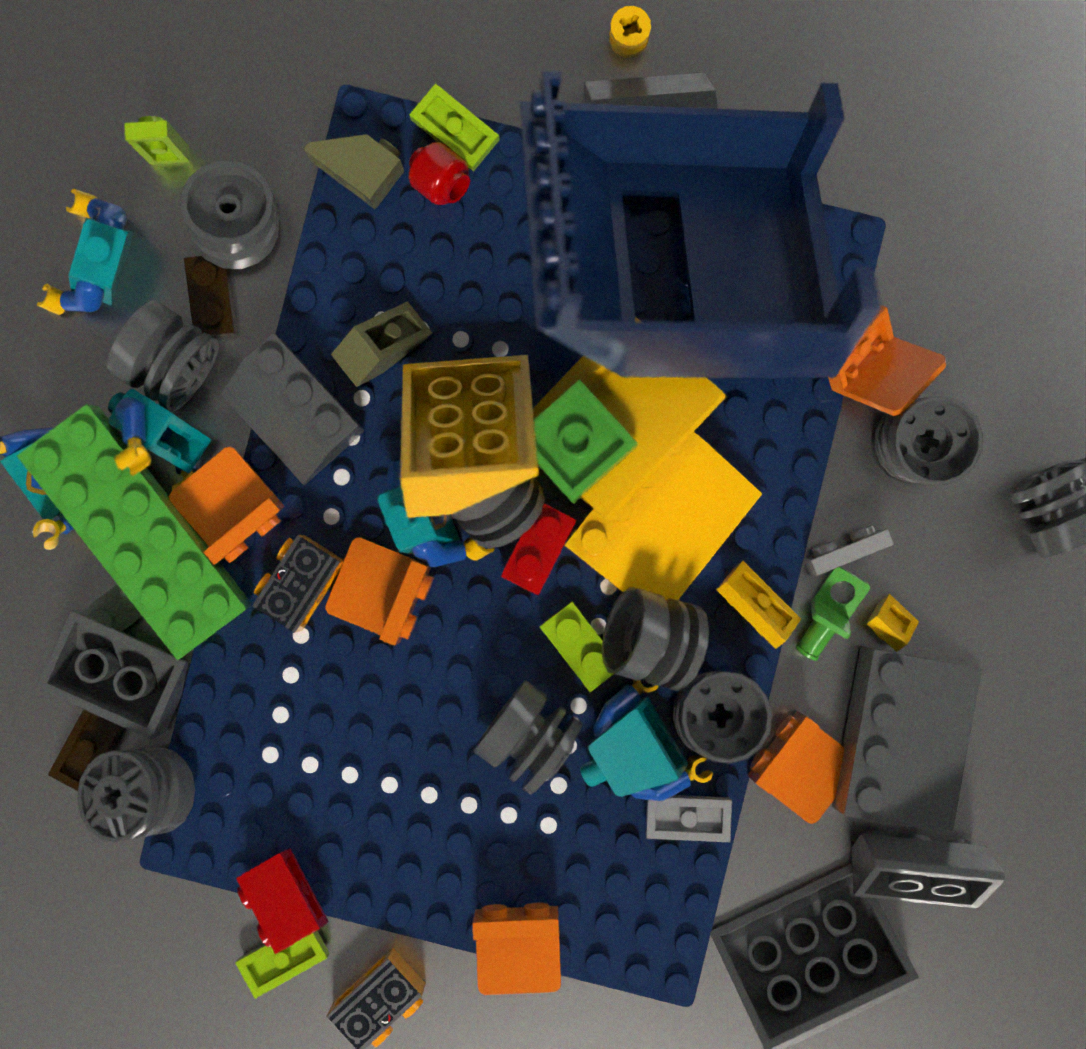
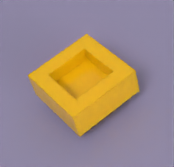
(892, 623)

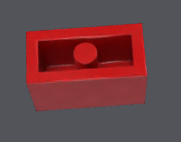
(538, 550)
(281, 901)

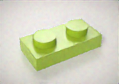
(454, 126)
(156, 141)
(577, 645)
(266, 970)

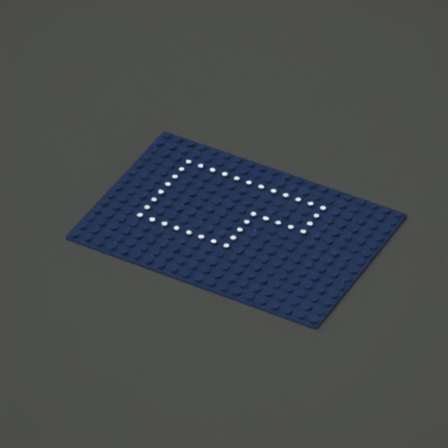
(368, 744)

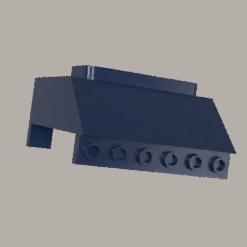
(748, 231)

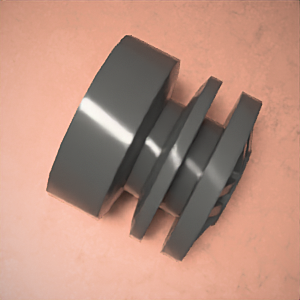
(162, 355)
(951, 439)
(1061, 502)
(503, 515)
(655, 639)
(738, 733)
(528, 737)
(135, 793)

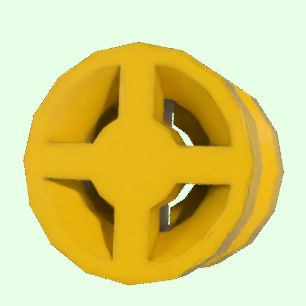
(629, 42)

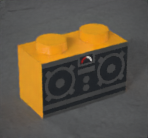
(297, 583)
(377, 1001)

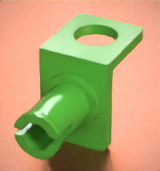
(831, 615)

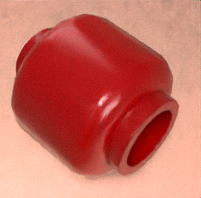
(439, 174)

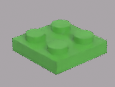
(579, 441)

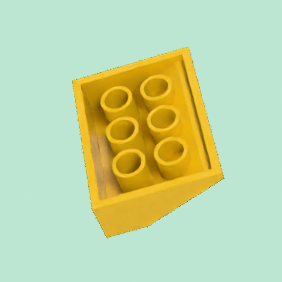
(652, 410)
(465, 432)
(669, 523)

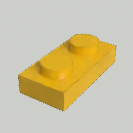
(759, 604)

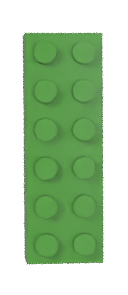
(134, 531)

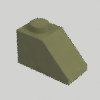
(359, 165)
(380, 343)

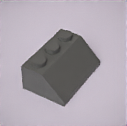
(664, 91)
(290, 409)
(114, 676)
(923, 870)

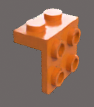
(886, 369)
(226, 504)
(379, 590)
(800, 767)
(517, 949)

